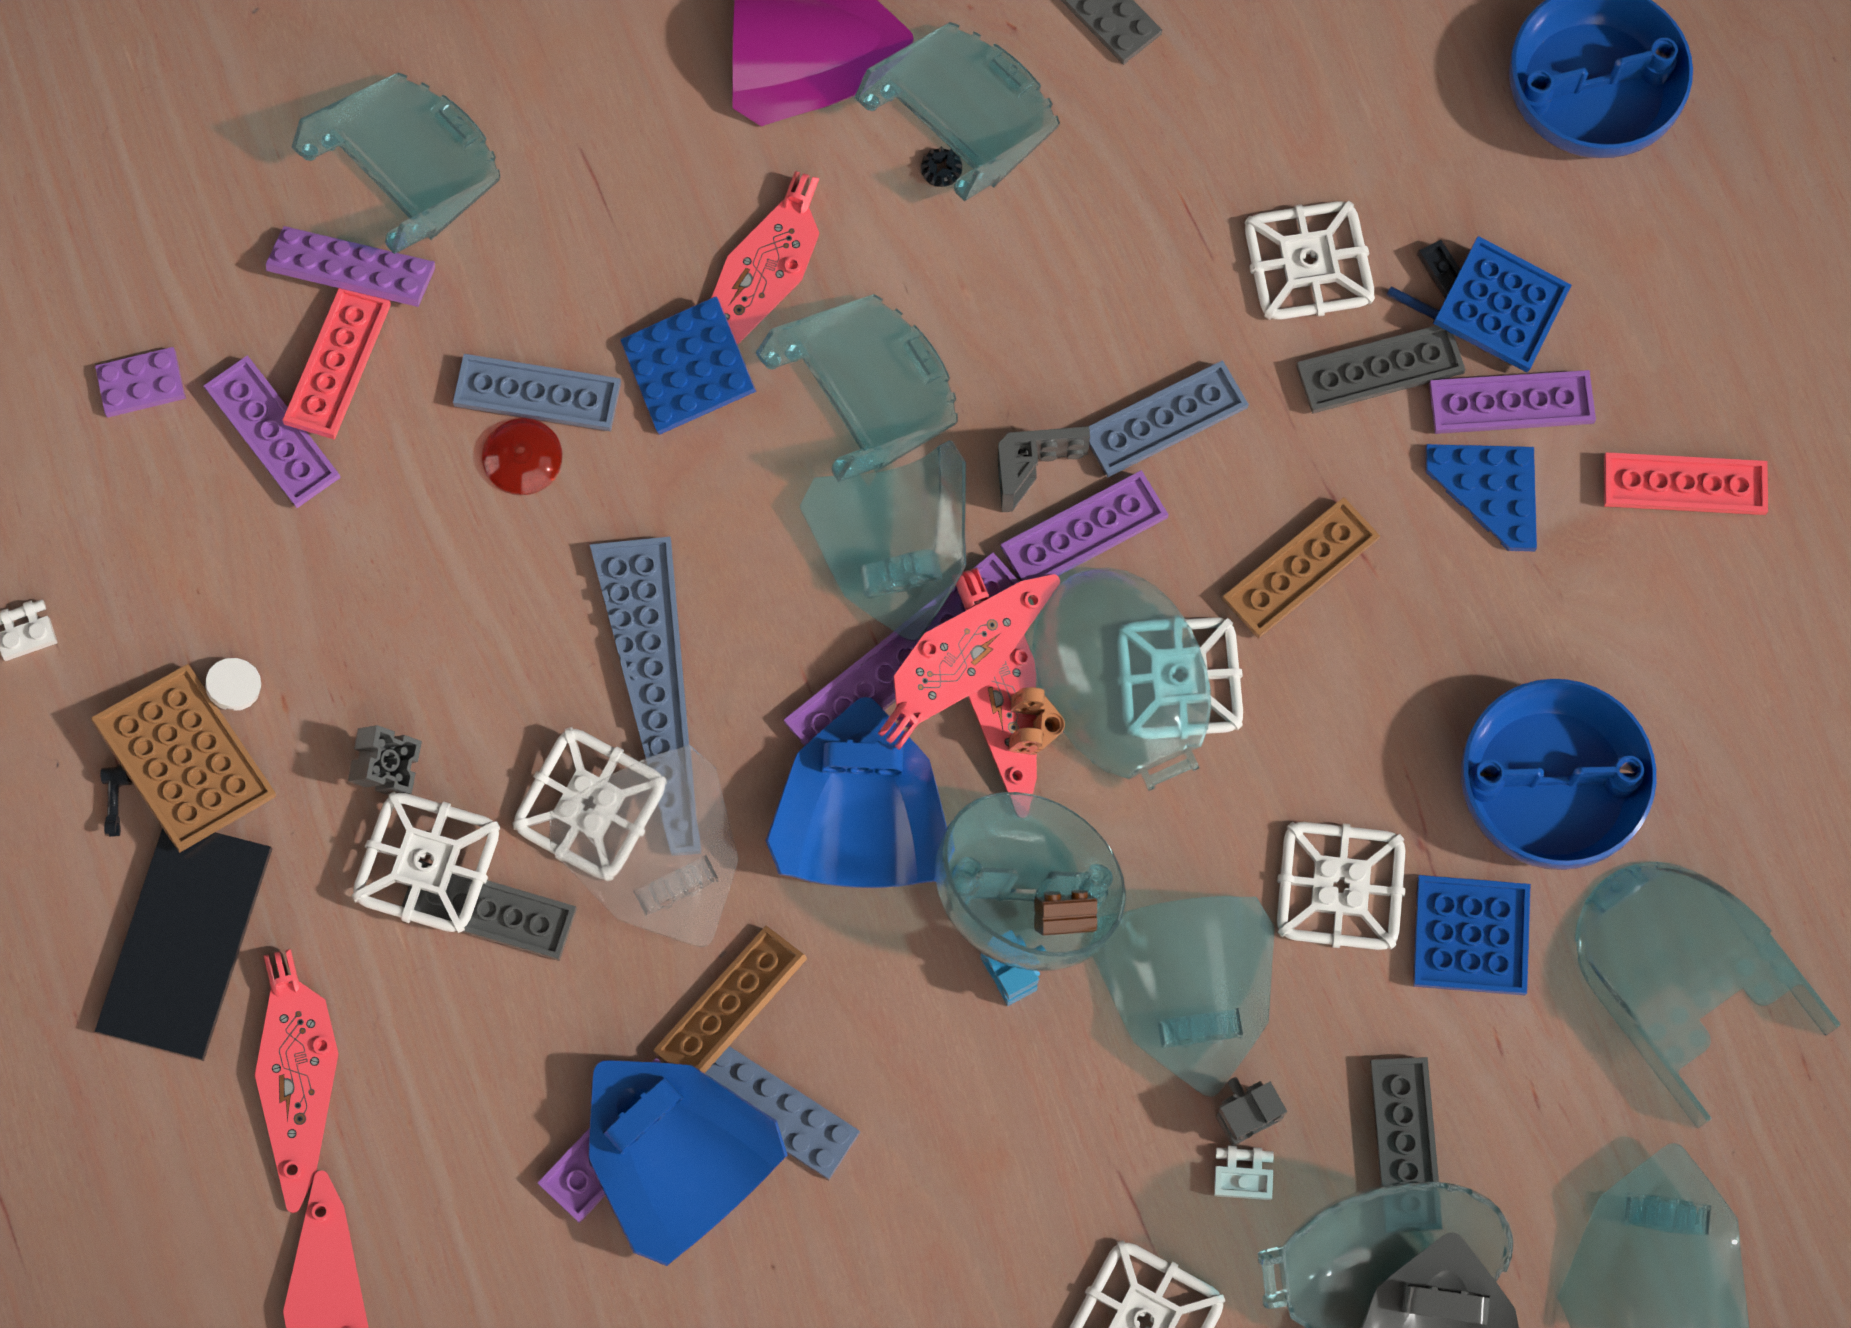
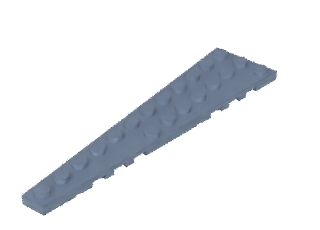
(643, 616)

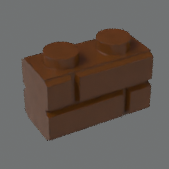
(1065, 913)

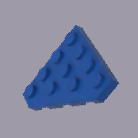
(1493, 486)

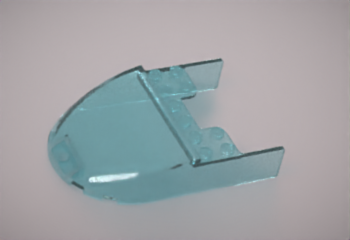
(1668, 951)

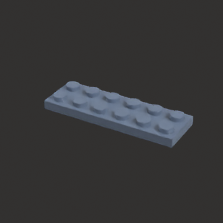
(537, 392)
(1165, 418)
(806, 1127)

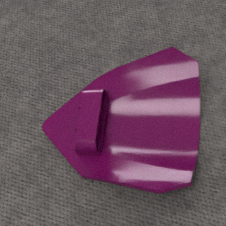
(807, 53)

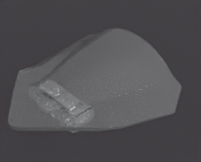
(653, 844)

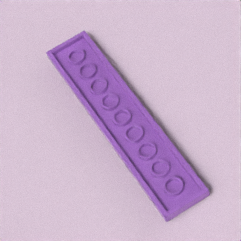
(874, 672)

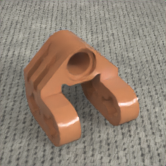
(1034, 739)

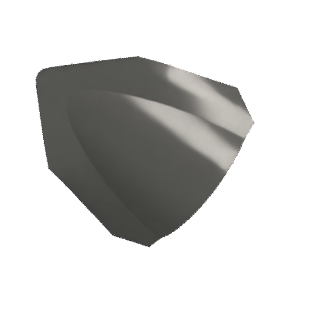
(1441, 1290)

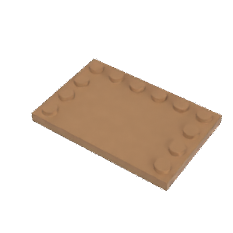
(183, 757)

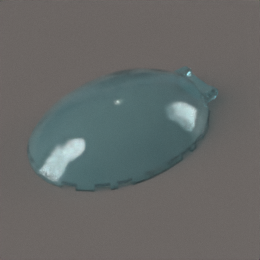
(1123, 673)
(1365, 1237)

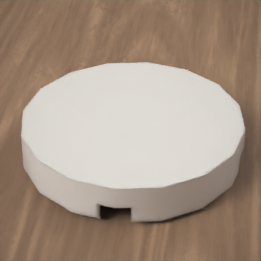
(233, 684)

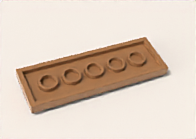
(1301, 567)
(731, 1002)

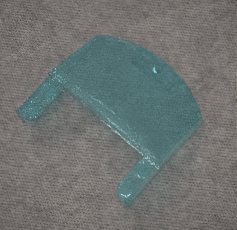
(970, 98)
(412, 147)
(876, 376)

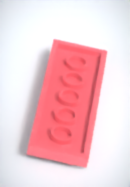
(336, 363)
(1685, 483)

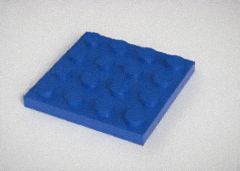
(1502, 304)
(688, 365)
(1472, 935)

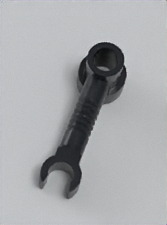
(115, 778)

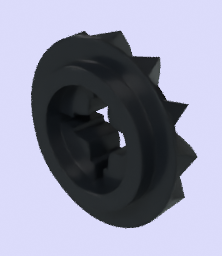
(946, 176)

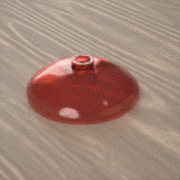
(525, 471)

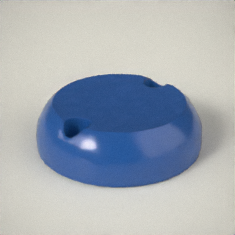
(1600, 74)
(1557, 774)

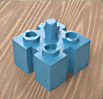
(1010, 981)

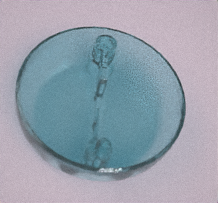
(1008, 853)

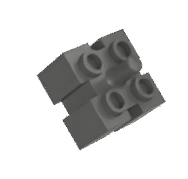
(384, 760)
(1249, 1111)

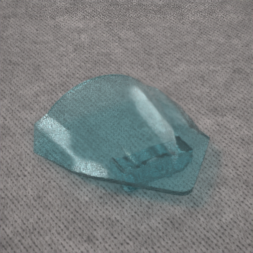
(894, 537)
(1193, 983)
(1658, 1253)

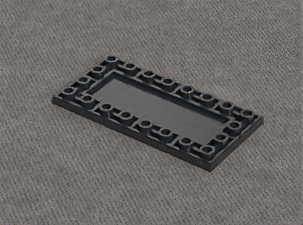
(183, 944)

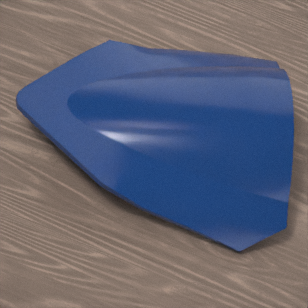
(858, 807)
(675, 1152)

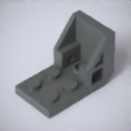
(1020, 454)

